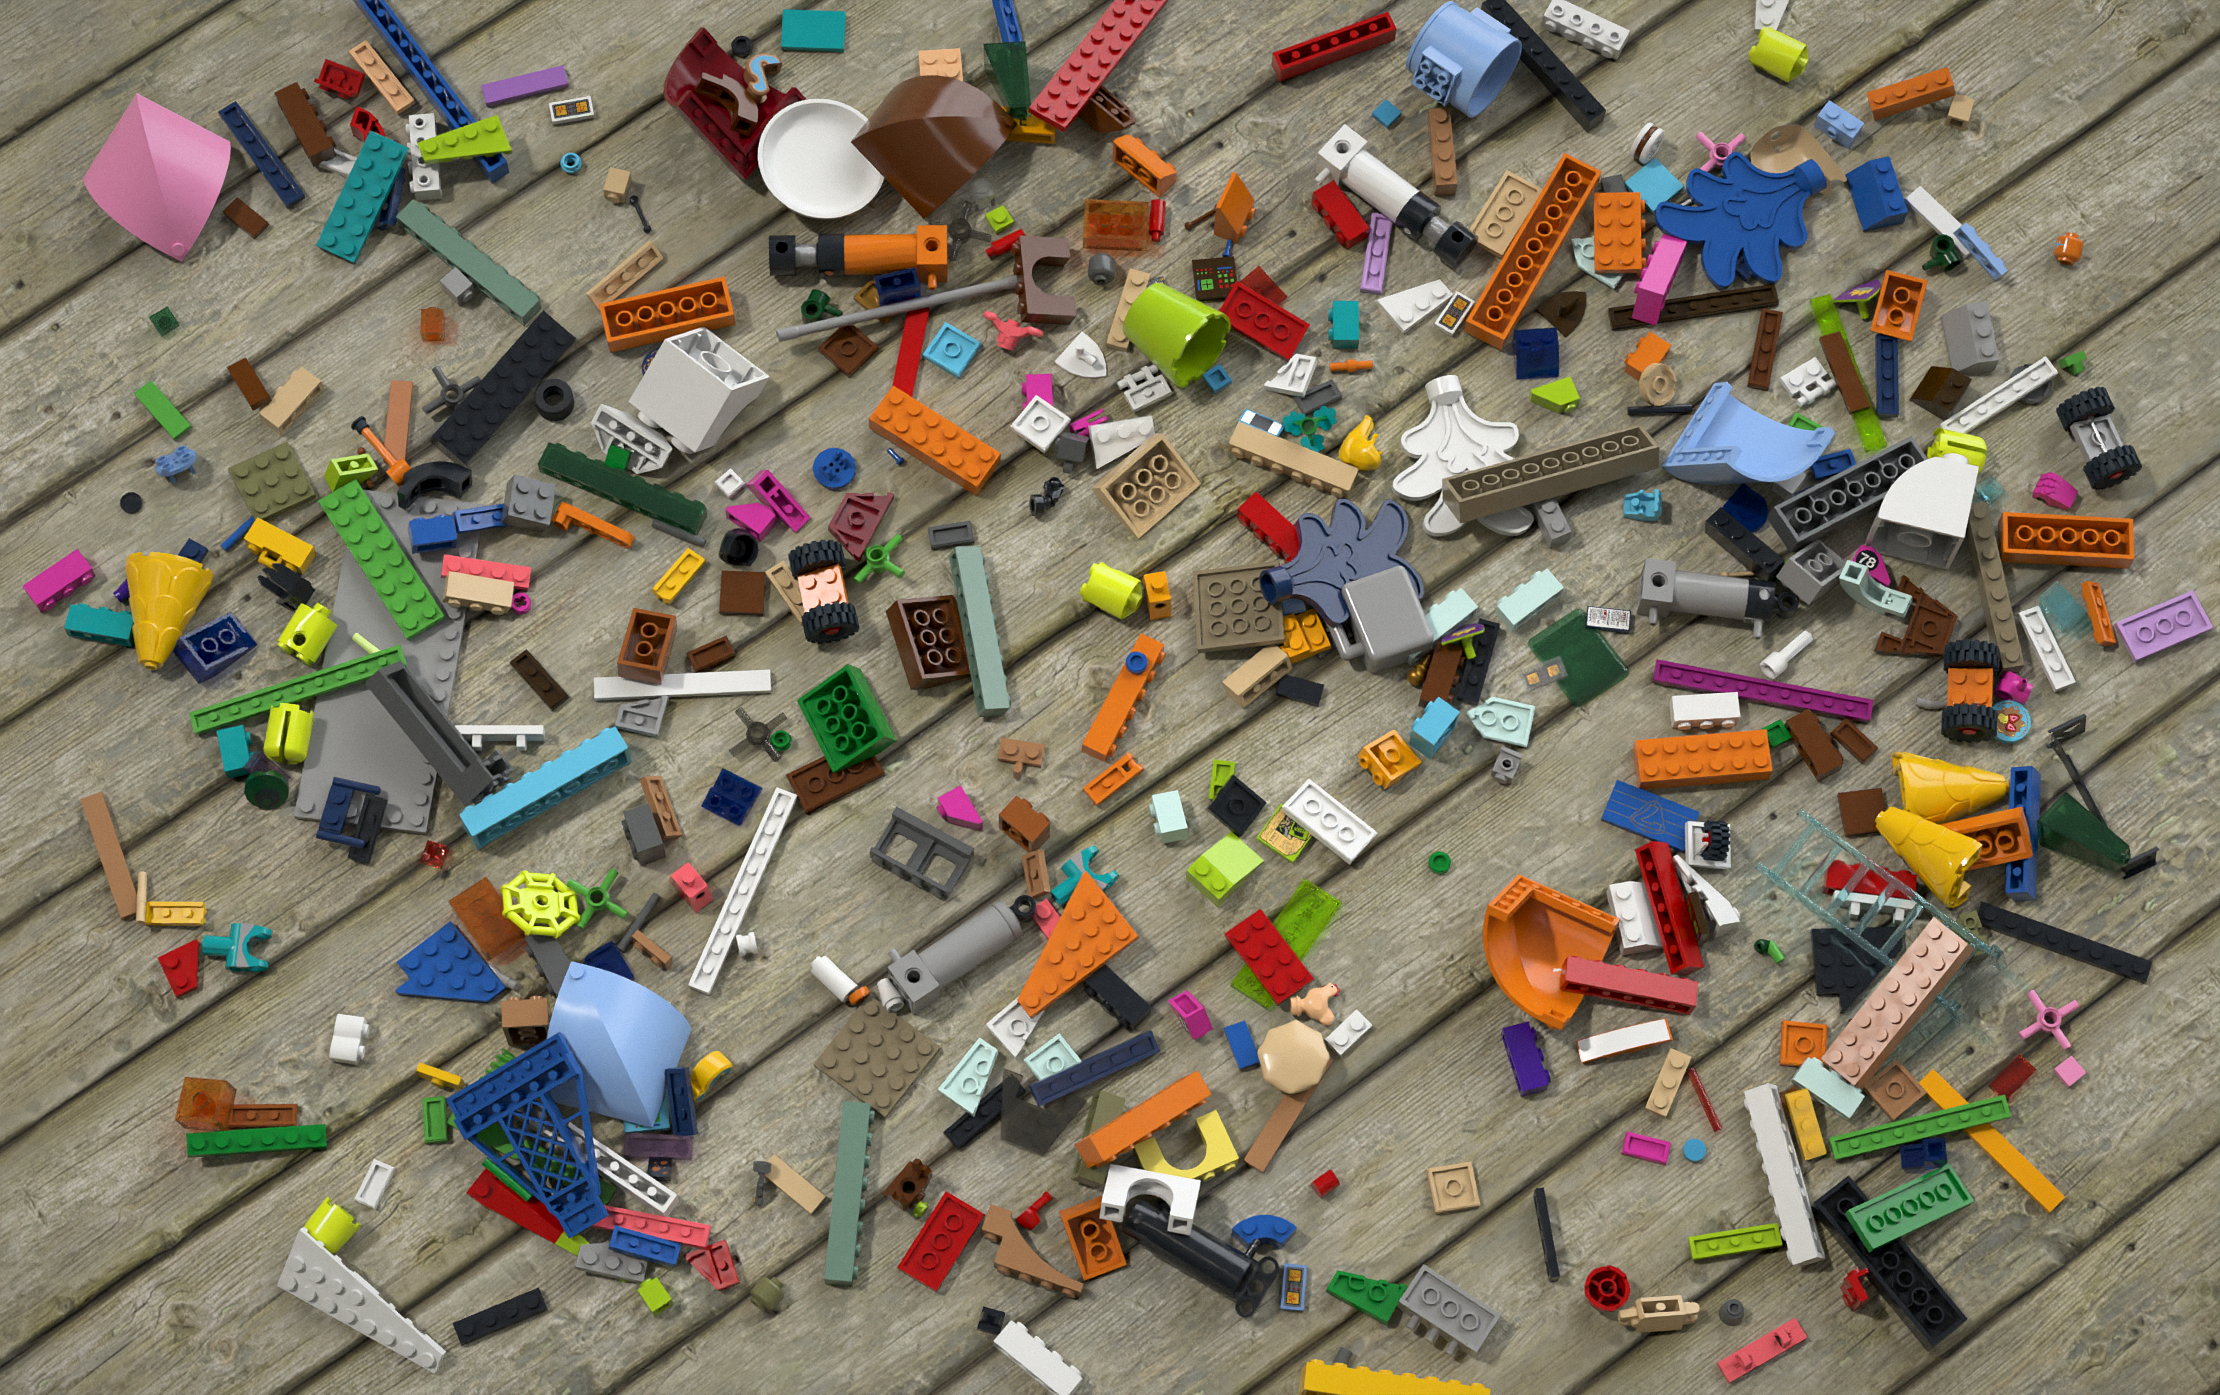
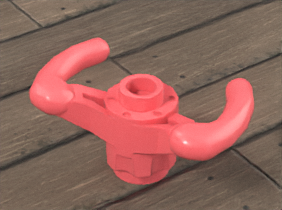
(1010, 332)

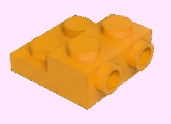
(1304, 636)
(1388, 759)

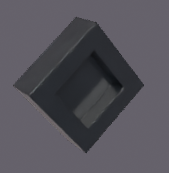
(991, 1321)

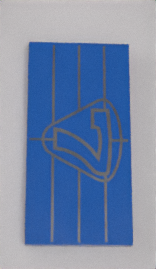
(1648, 815)

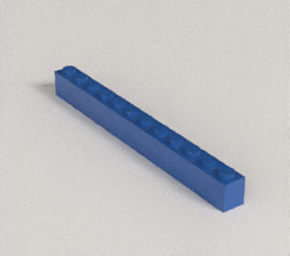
(426, 77)

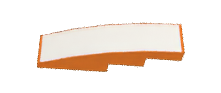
(1624, 1040)

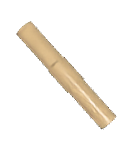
(141, 898)

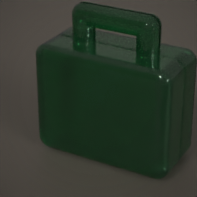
(1585, 654)

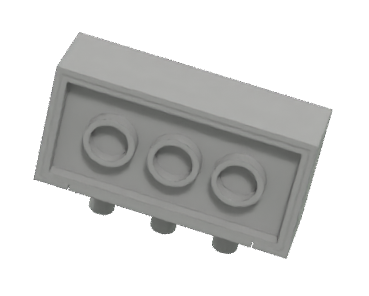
(1447, 1312)

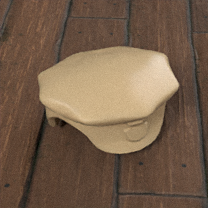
(1293, 1057)

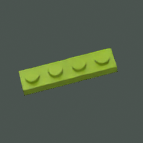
(1734, 1241)

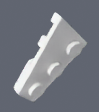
(1118, 437)

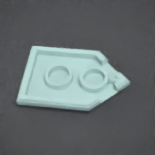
(1584, 257)
(1503, 720)

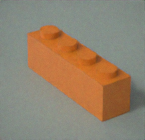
(1911, 93)

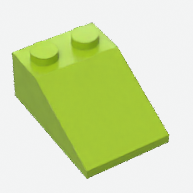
(1223, 868)

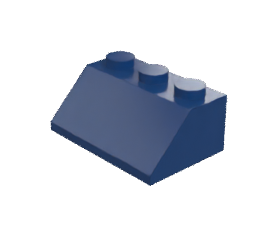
(1877, 194)

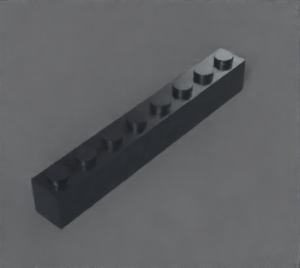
(1548, 67)

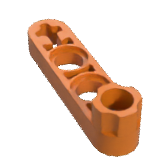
(569, 514)

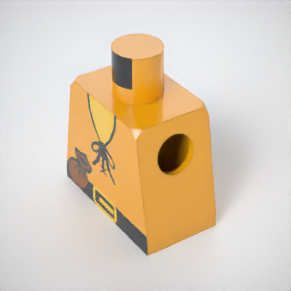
(1156, 592)

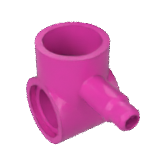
(2013, 688)

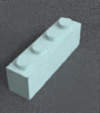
(1448, 616)

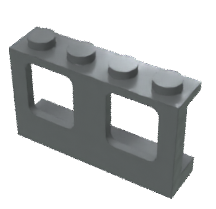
(929, 842)

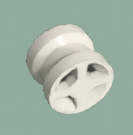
(747, 944)

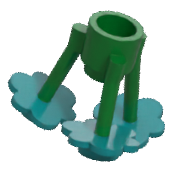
(1298, 422)

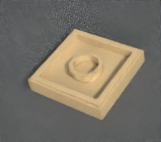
(1453, 1187)

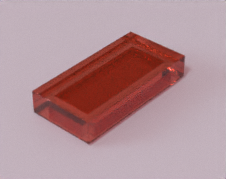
(2012, 1077)

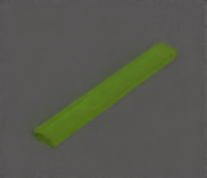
(1865, 421)

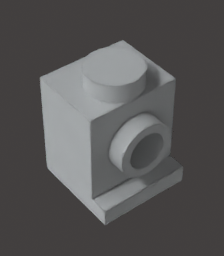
(1510, 758)

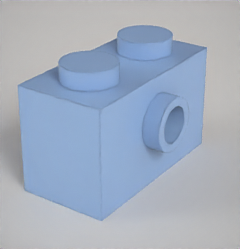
(1838, 124)

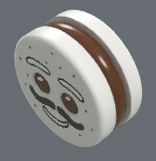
(1647, 143)

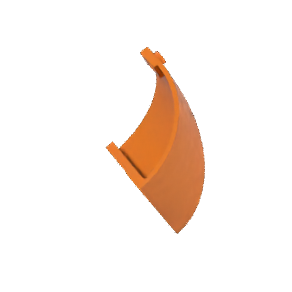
(1533, 931)

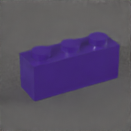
(1525, 1058)

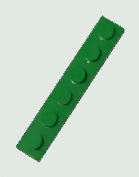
(256, 1140)

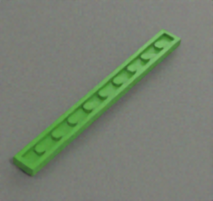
(294, 690)

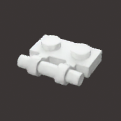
(1805, 376)
(1146, 393)

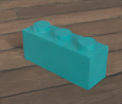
(100, 624)

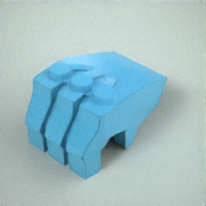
(1643, 505)

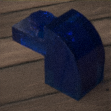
(1928, 1155)

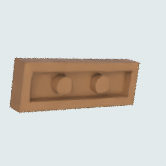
(660, 807)

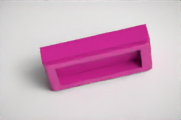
(1646, 1148)

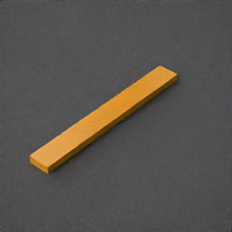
(1996, 1146)

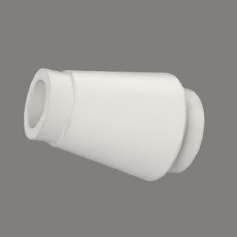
(890, 996)

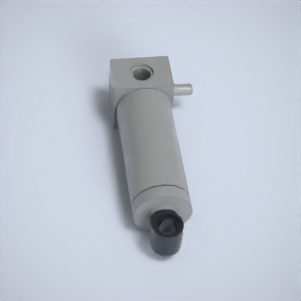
(957, 952)

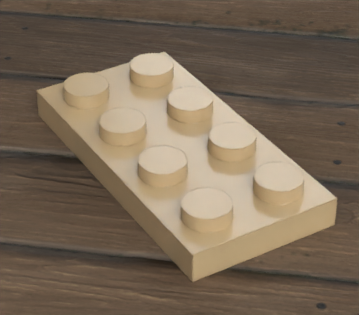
(1504, 213)

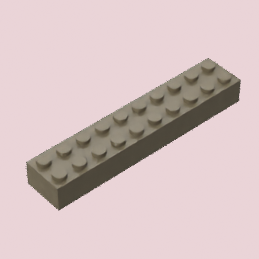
(1550, 473)

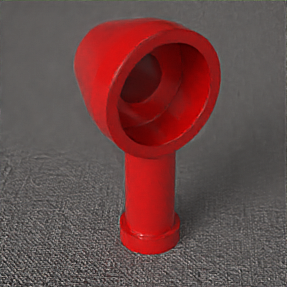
(1030, 1216)

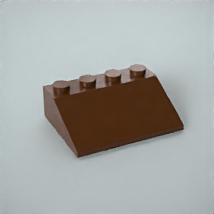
(929, 640)

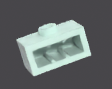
(1169, 817)

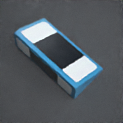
(1261, 422)

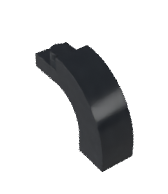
(433, 476)

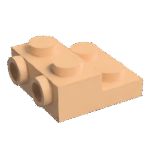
(941, 63)

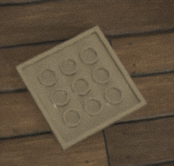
(1233, 609)
(877, 1056)

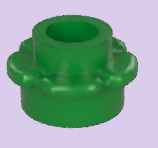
(780, 734)

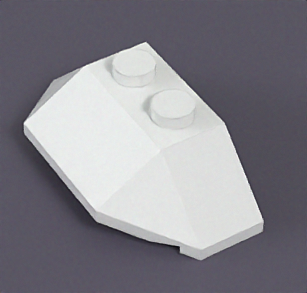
(620, 428)

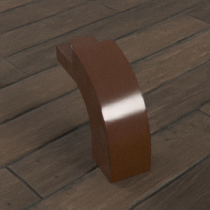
(735, 99)

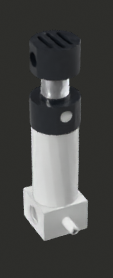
(1349, 163)

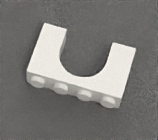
(1129, 1182)

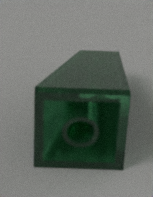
(1008, 72)
(2079, 834)

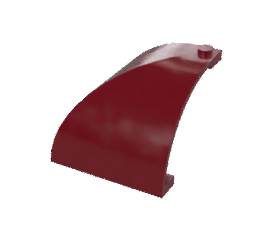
(709, 117)

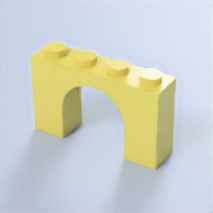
(1219, 1152)

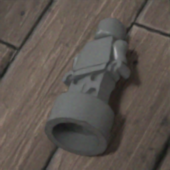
(761, 1167)

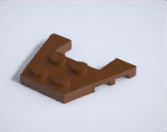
(1928, 627)

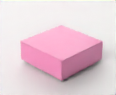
(2069, 1071)

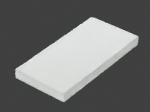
(1329, 821)

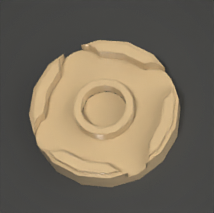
(1657, 384)

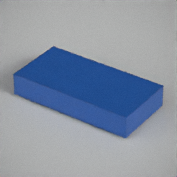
(1241, 1045)

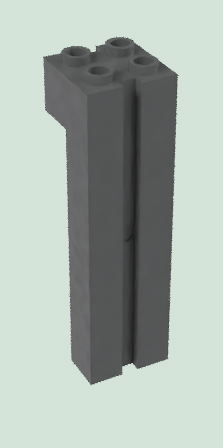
(437, 736)

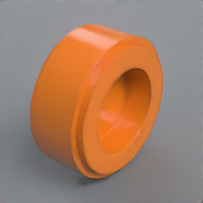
(859, 995)

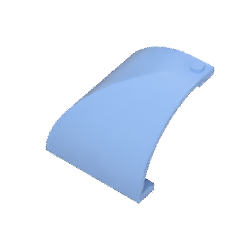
(1740, 446)
(621, 1042)

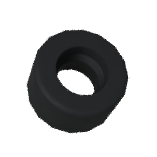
(549, 388)

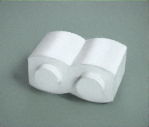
(348, 1039)

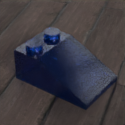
(213, 647)

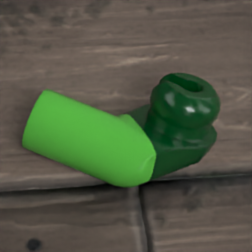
(1770, 948)

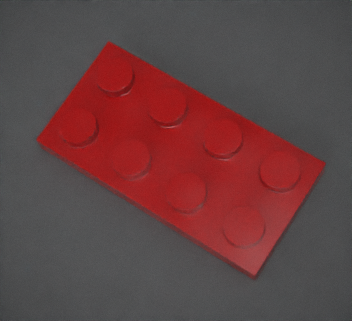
(1263, 321)
(1269, 957)
(941, 1241)

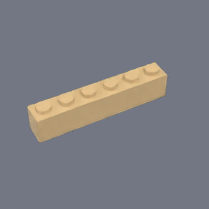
(1292, 460)

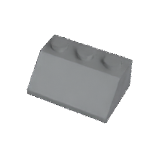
(1970, 338)

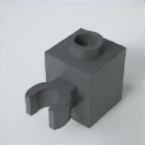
(1072, 448)

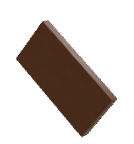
(818, 785)

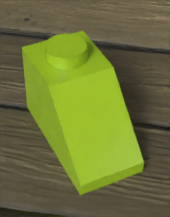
(1556, 396)
(345, 469)

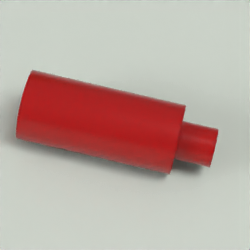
(1157, 219)
(1003, 244)

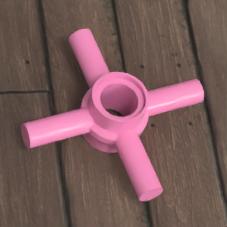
(1719, 148)
(2052, 1012)

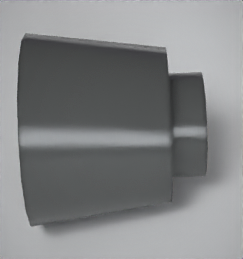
(1731, 1312)

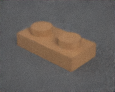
(1036, 873)
(658, 956)

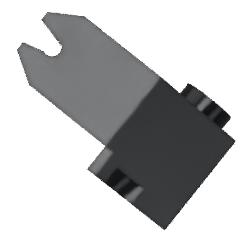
(287, 586)

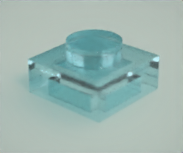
(1989, 490)

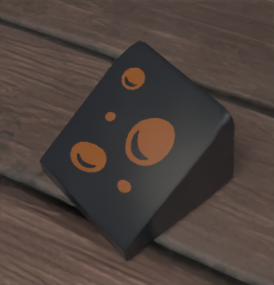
(660, 1169)

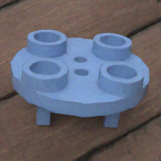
(176, 463)

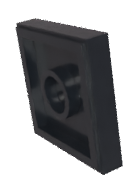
(1236, 805)

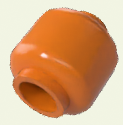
(2068, 249)

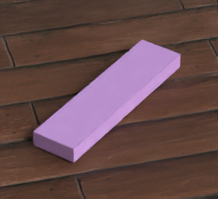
(1376, 254)

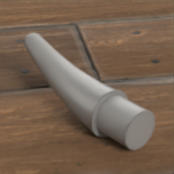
(1930, 704)
(507, 981)

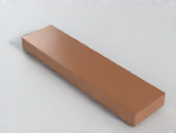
(398, 418)

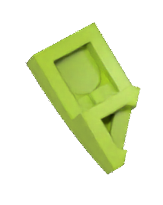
(1220, 774)

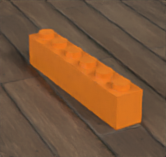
(1121, 702)

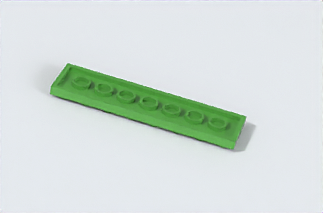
(381, 559)

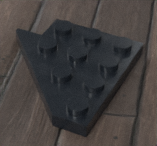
(1843, 965)

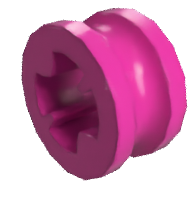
(518, 598)

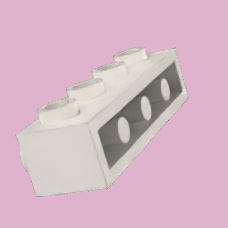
(1585, 28)
(426, 177)

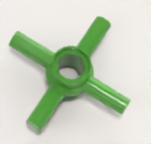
(879, 560)
(604, 904)

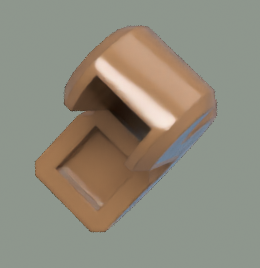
(755, 73)

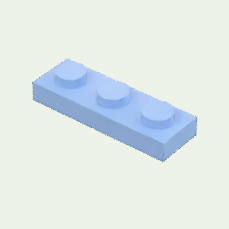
(1980, 251)

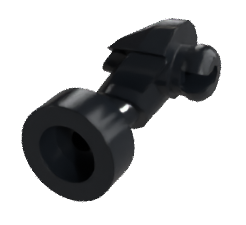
(1052, 490)

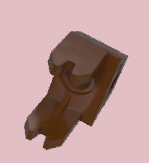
(913, 1174)

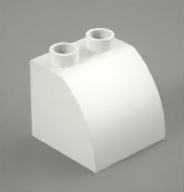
(1926, 512)

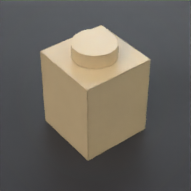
(1959, 112)
(617, 185)

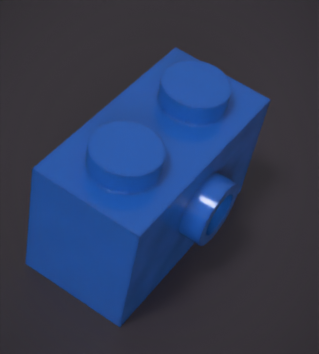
(432, 534)

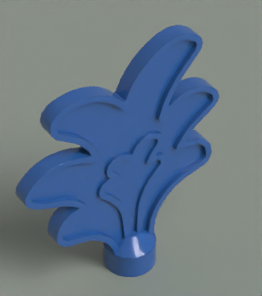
(1744, 214)

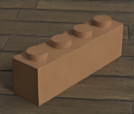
(1442, 151)

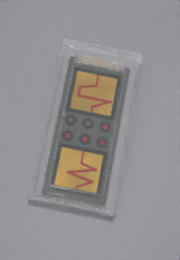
(1543, 674)

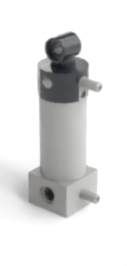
(1748, 600)

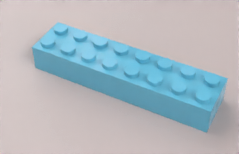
(545, 787)

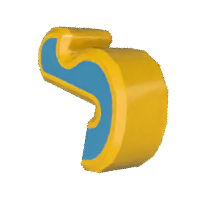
(707, 1073)

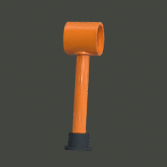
(397, 468)

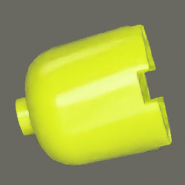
(331, 1226)

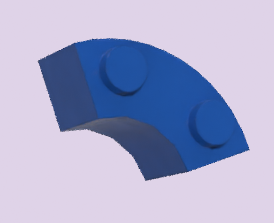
(1265, 1228)

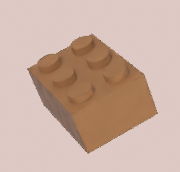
(526, 1020)

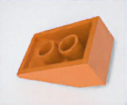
(1234, 210)
(1898, 305)
(1092, 1239)

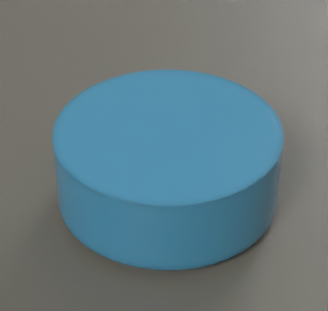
(1694, 1150)

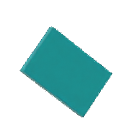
(813, 30)

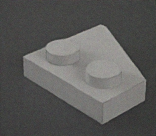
(643, 717)

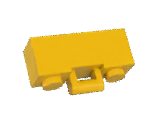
(279, 544)

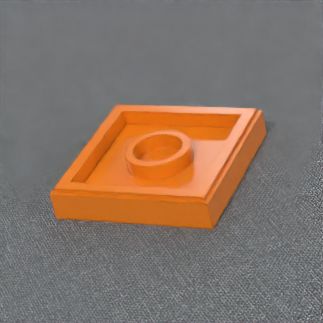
(1801, 1041)

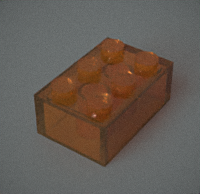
(1115, 225)
(481, 915)

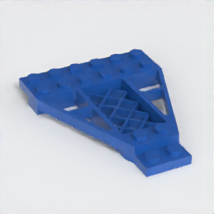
(520, 1084)

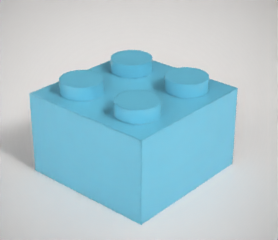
(1434, 727)

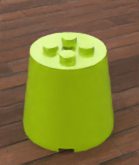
(1176, 332)

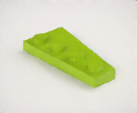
(472, 140)

